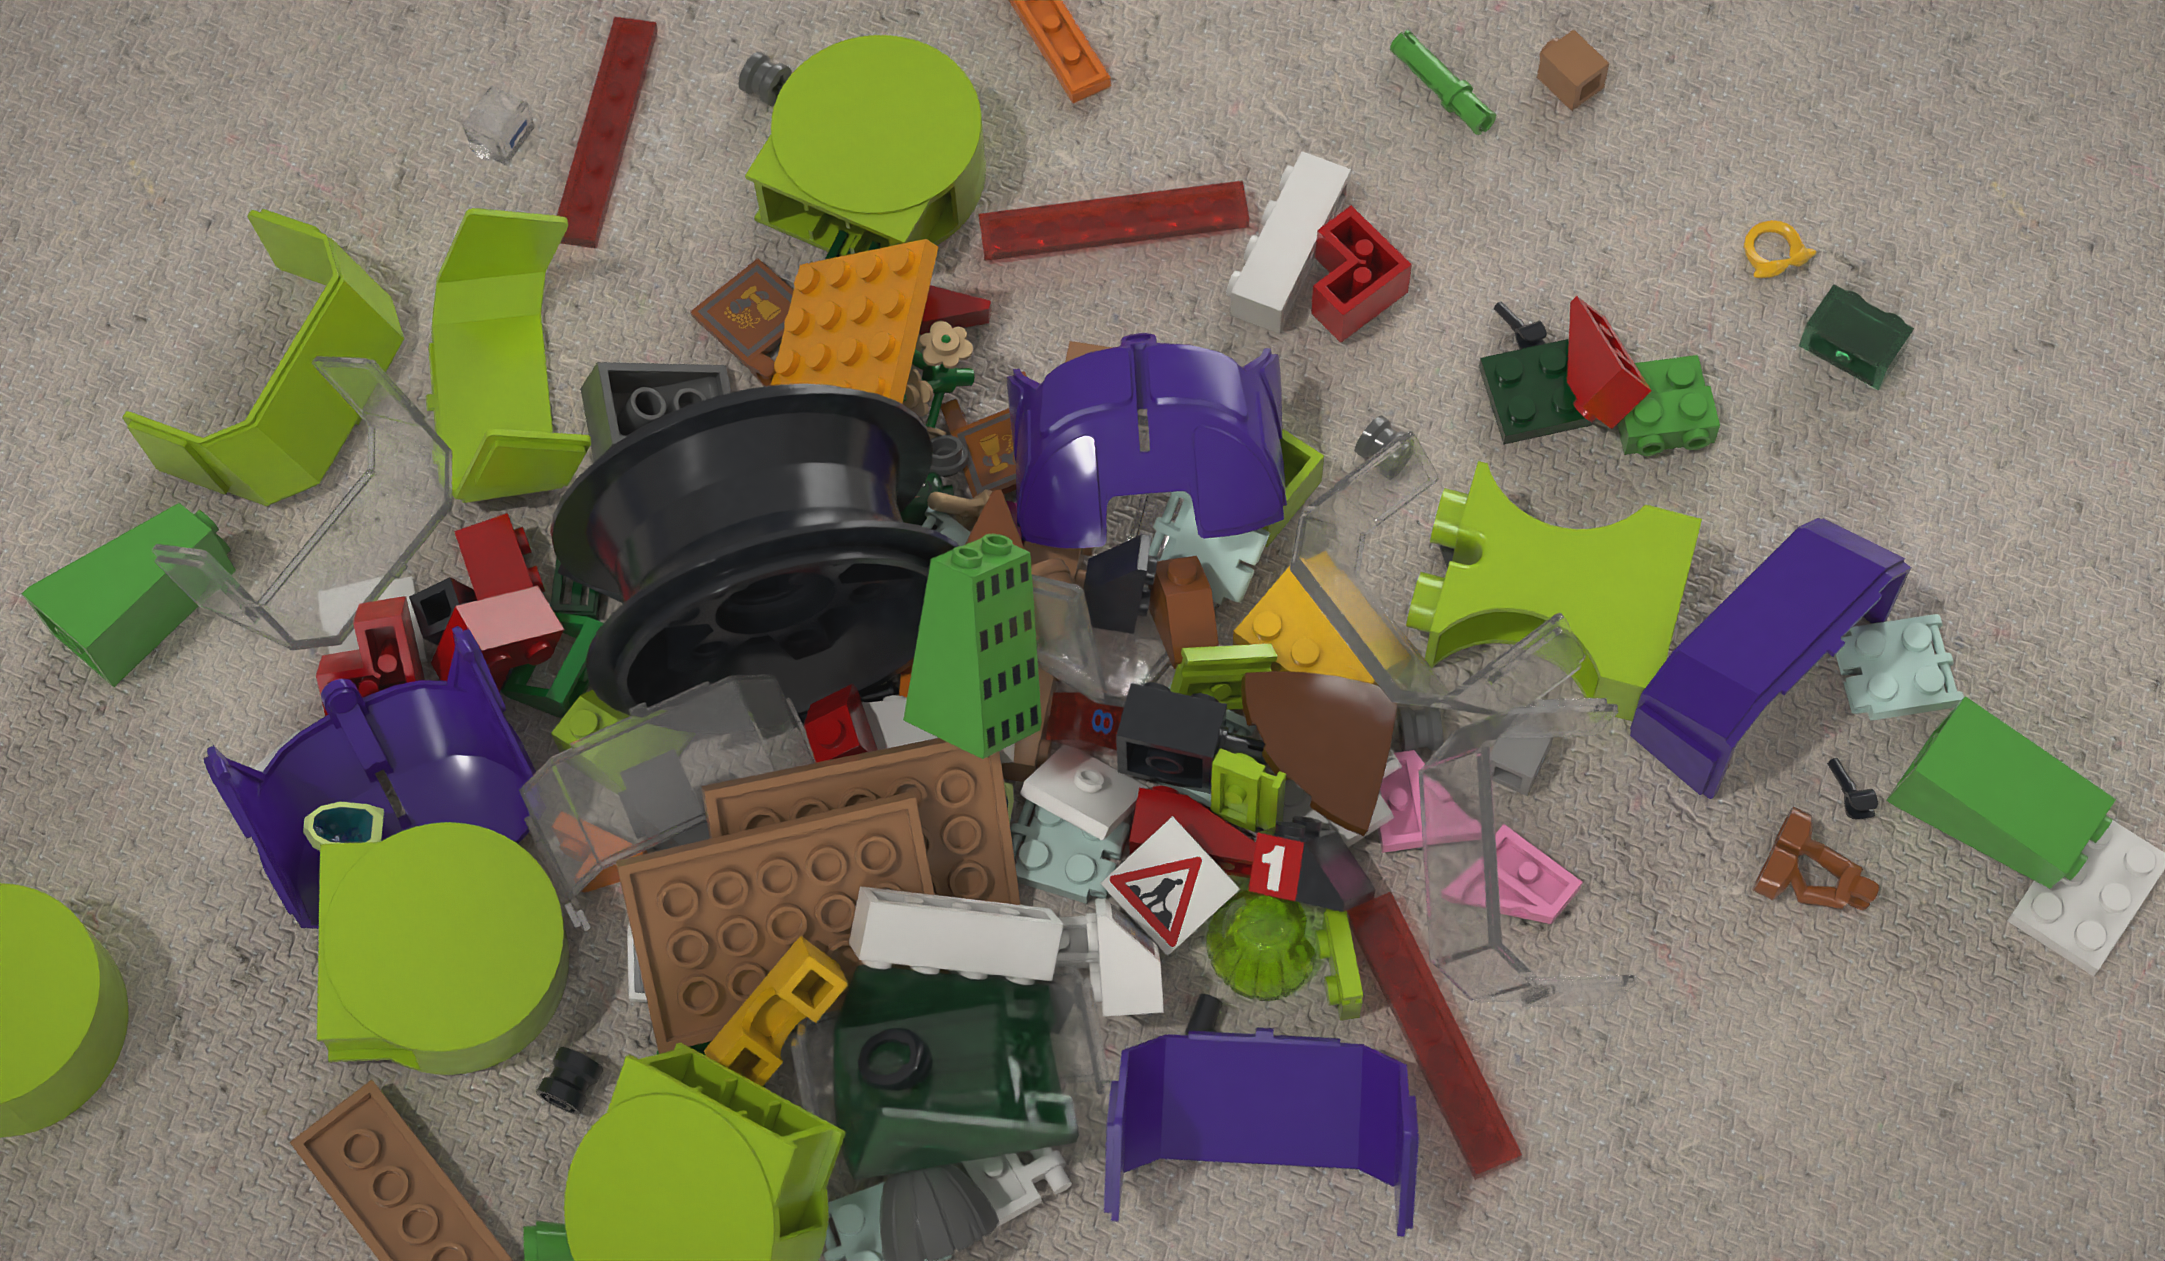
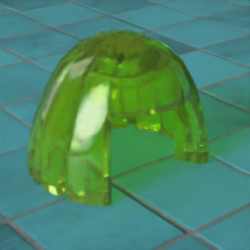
(1260, 945)

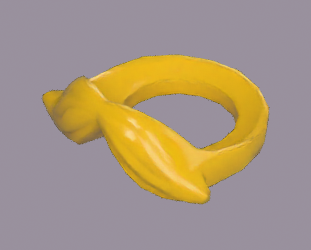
(1765, 268)

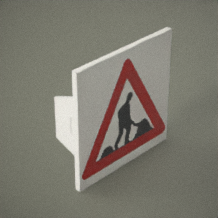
(1170, 886)

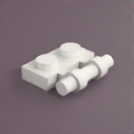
(1011, 1185)

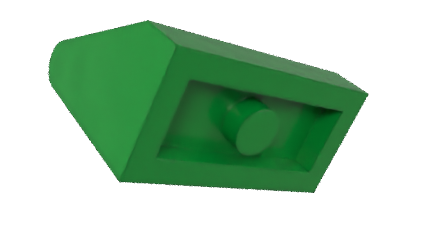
(571, 678)

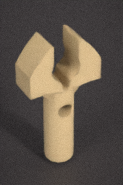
(966, 510)

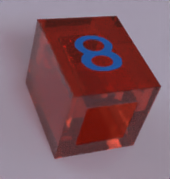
(1083, 722)

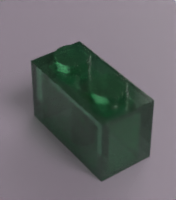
(1856, 336)

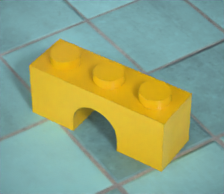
(796, 988)

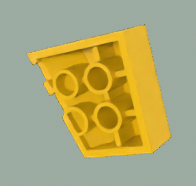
(1298, 633)

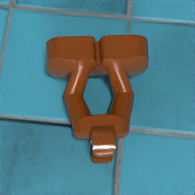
(1782, 869)

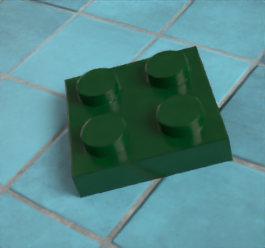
(1531, 392)

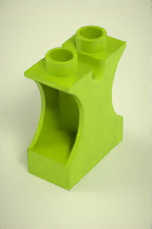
(1515, 572)

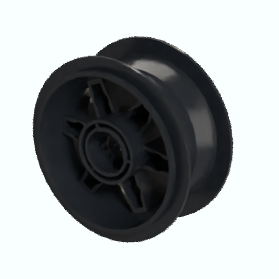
(755, 545)

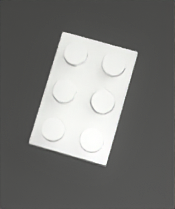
(2092, 910)

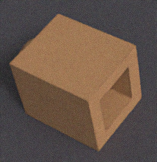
(1572, 69)

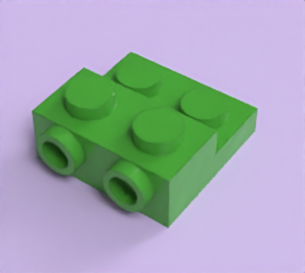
(1674, 413)

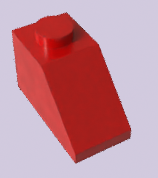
(839, 726)

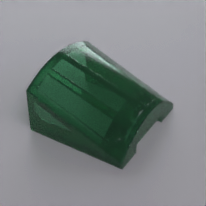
(989, 1081)

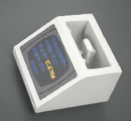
(1128, 964)

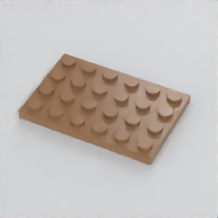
(956, 798)
(729, 907)

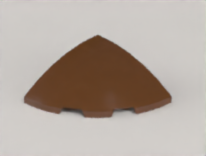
(1326, 738)

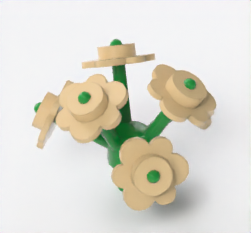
(938, 362)

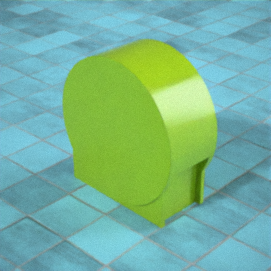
(872, 144)
(436, 949)
(58, 1011)
(699, 1169)

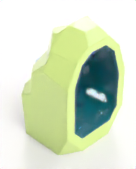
(344, 824)

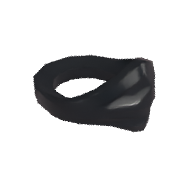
(907, 1075)

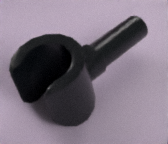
(1525, 335)
(1857, 803)

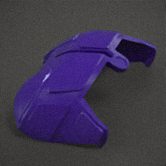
(1209, 436)
(435, 740)

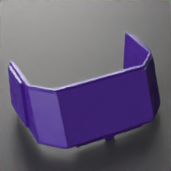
(1762, 646)
(1263, 1104)

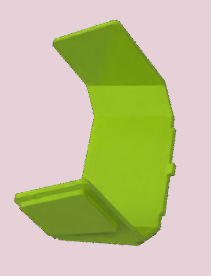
(492, 360)
(299, 414)

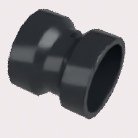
(569, 1080)

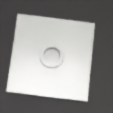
(1083, 791)

